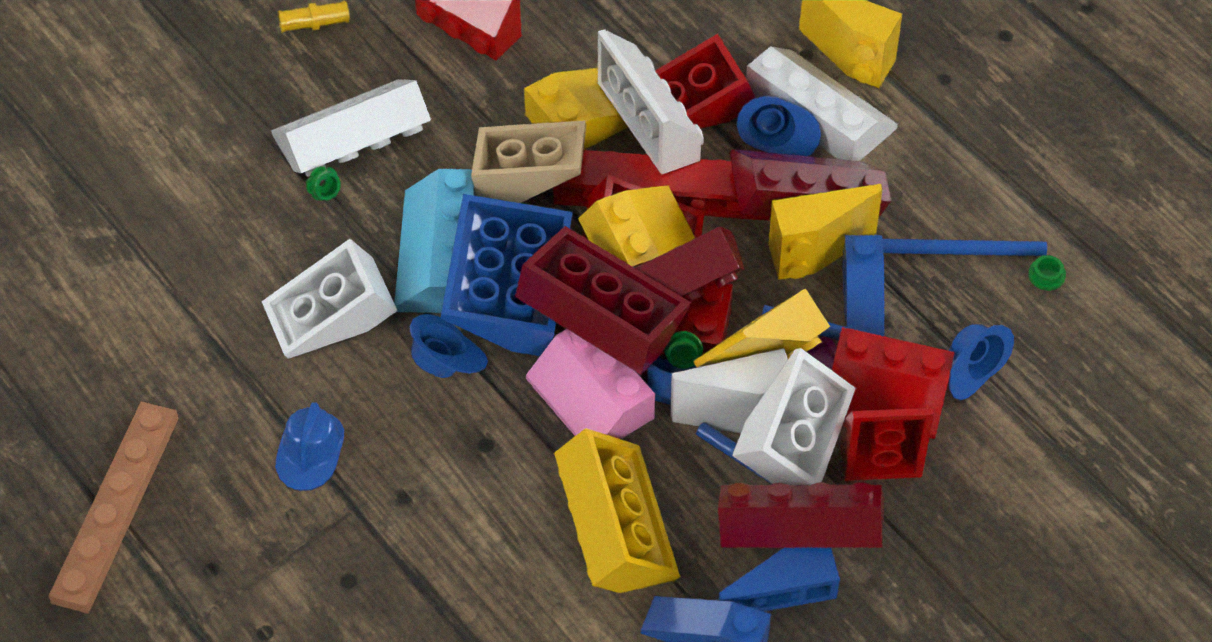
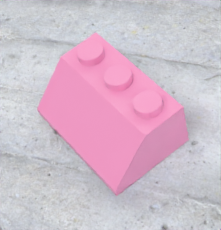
(591, 388)

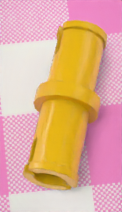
(313, 16)

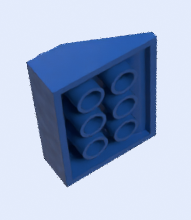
(486, 267)

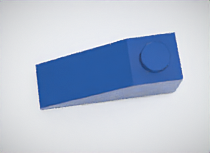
(863, 283)
(787, 580)
(704, 621)

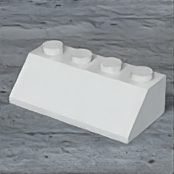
(647, 104)
(846, 122)
(353, 126)

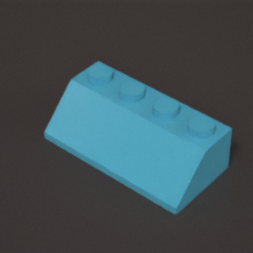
(428, 239)

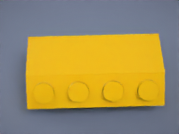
(615, 513)

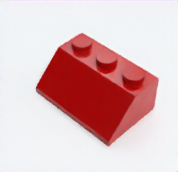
(483, 24)
(892, 373)

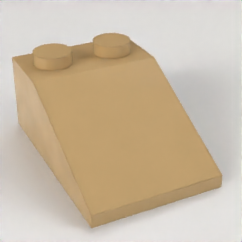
(526, 158)

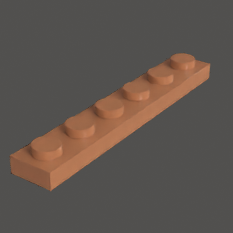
(113, 508)

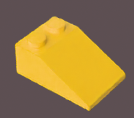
(854, 36)
(574, 98)
(637, 224)
(812, 228)
(786, 326)

